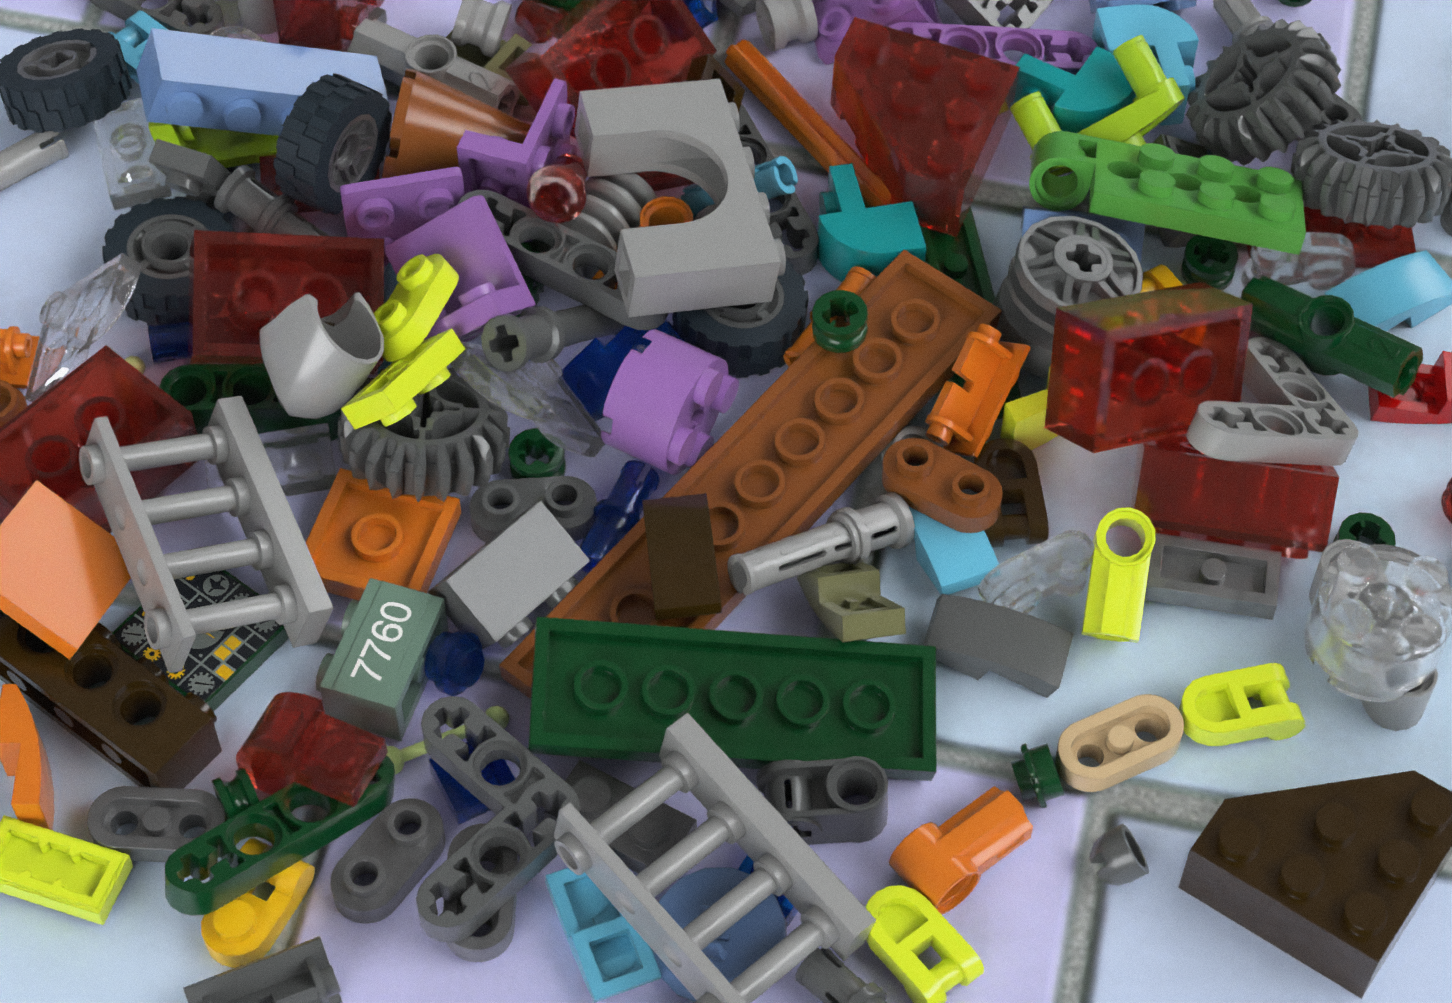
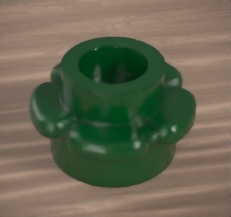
(1037, 775)

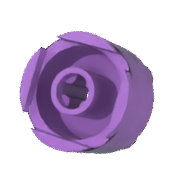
(667, 402)

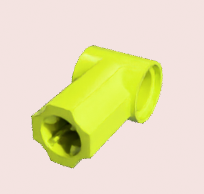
(1118, 582)

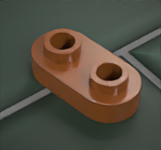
(938, 485)

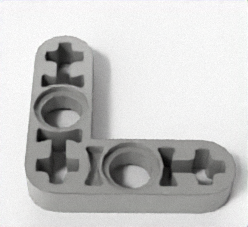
(1289, 424)

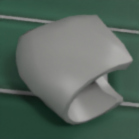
(320, 360)

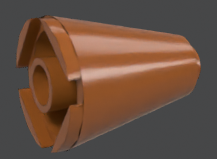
(432, 121)

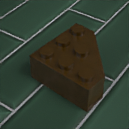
(1326, 867)

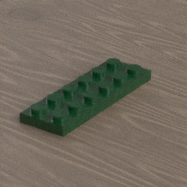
(756, 695)

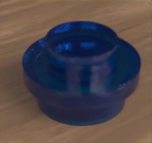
(454, 661)

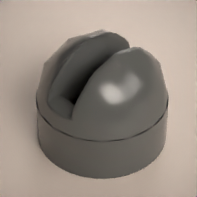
(1122, 855)

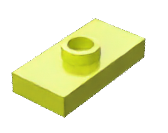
(60, 870)

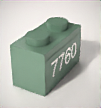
(381, 658)

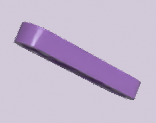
(992, 41)

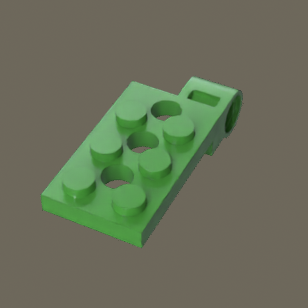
(1171, 190)

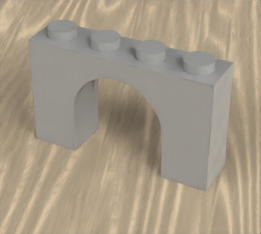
(692, 134)

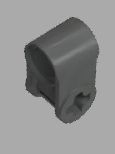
(818, 797)

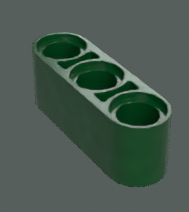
(201, 385)

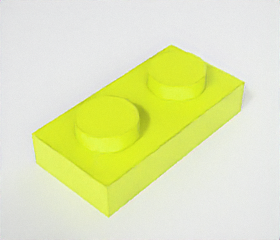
(391, 392)

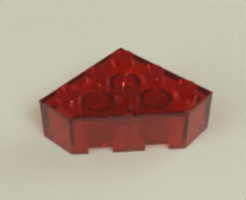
(922, 116)

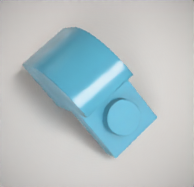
(1165, 32)

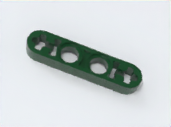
(271, 821)

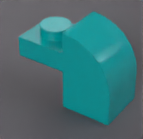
(1080, 98)
(862, 235)

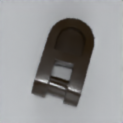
(1020, 482)

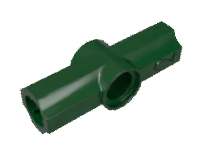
(1332, 337)

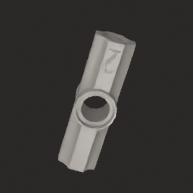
(434, 57)

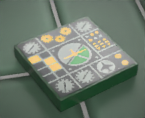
(217, 659)

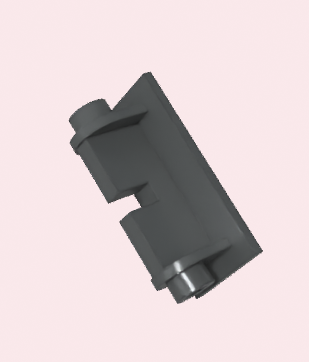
(286, 976)

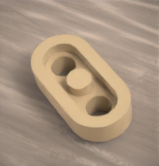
(1114, 744)

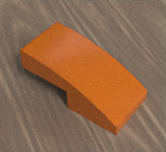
(26, 759)

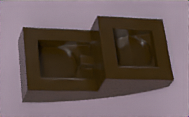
(681, 557)

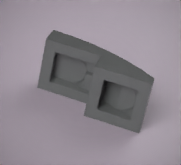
(991, 637)

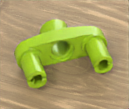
(1154, 102)

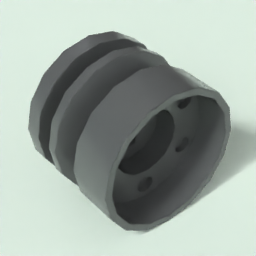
(1058, 266)

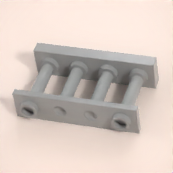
(249, 492)
(735, 814)

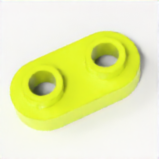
(415, 304)

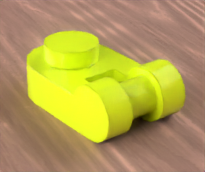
(1219, 712)
(905, 929)

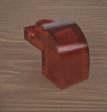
(310, 748)

